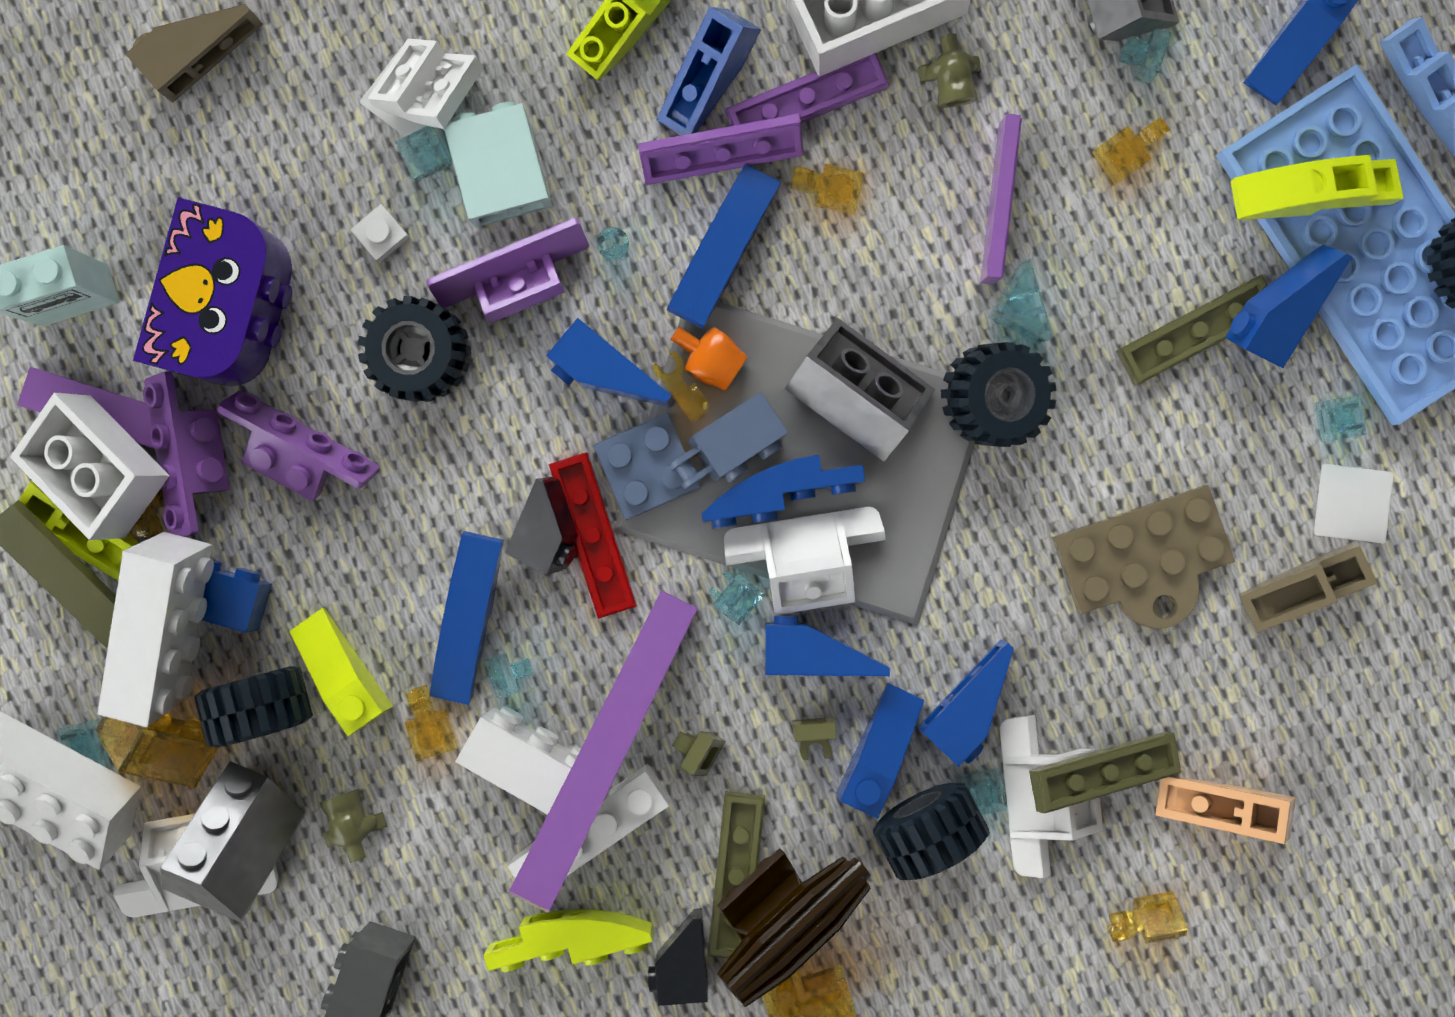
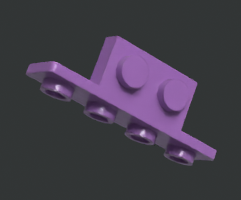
(512, 275)
(187, 449)
(293, 451)

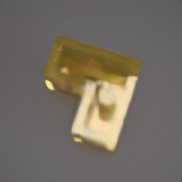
(164, 751)
(811, 995)

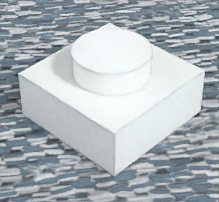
(380, 233)

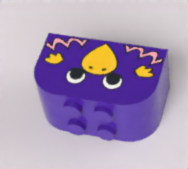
(215, 297)

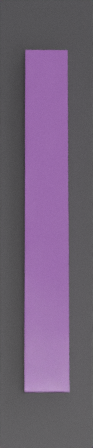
(602, 753)

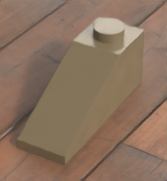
(186, 50)

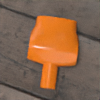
(713, 358)

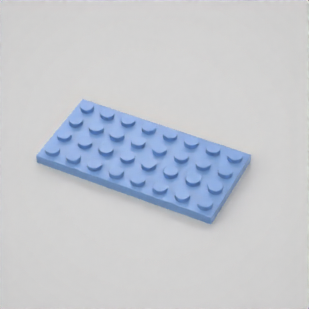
(1383, 302)

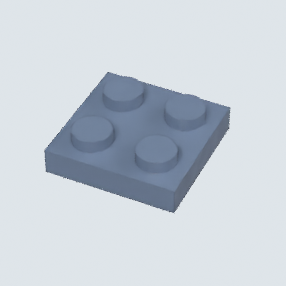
(639, 467)

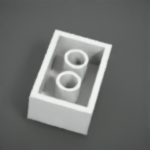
(89, 466)
(518, 757)

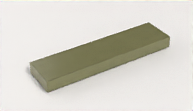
(1186, 334)
(57, 570)
(1104, 772)
(736, 861)

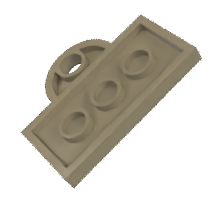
(1146, 556)

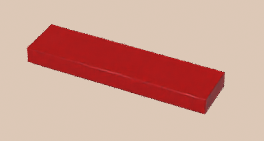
(595, 539)

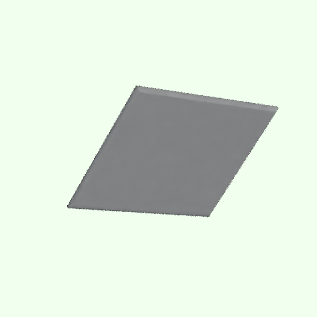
(909, 489)

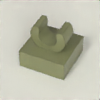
(814, 731)
(699, 751)

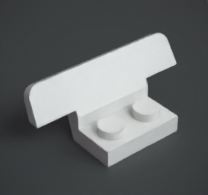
(806, 555)
(1030, 828)
(148, 895)

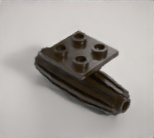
(785, 920)

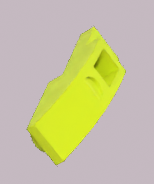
(613, 33)
(1316, 186)
(584, 932)

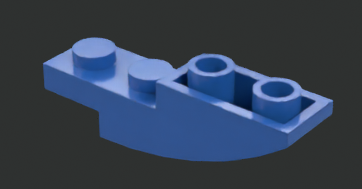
(763, 492)

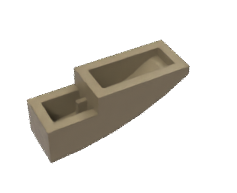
(1308, 587)

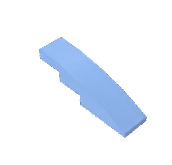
(1425, 76)

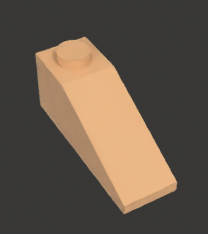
(1227, 808)

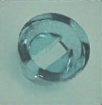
(615, 252)

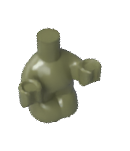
(953, 74)
(348, 824)

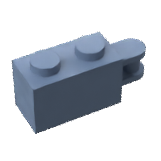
(732, 442)

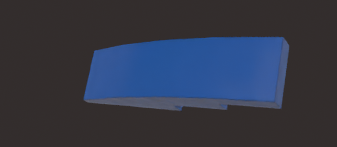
(723, 246)
(466, 617)

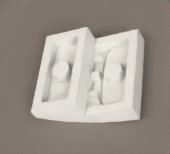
(425, 83)

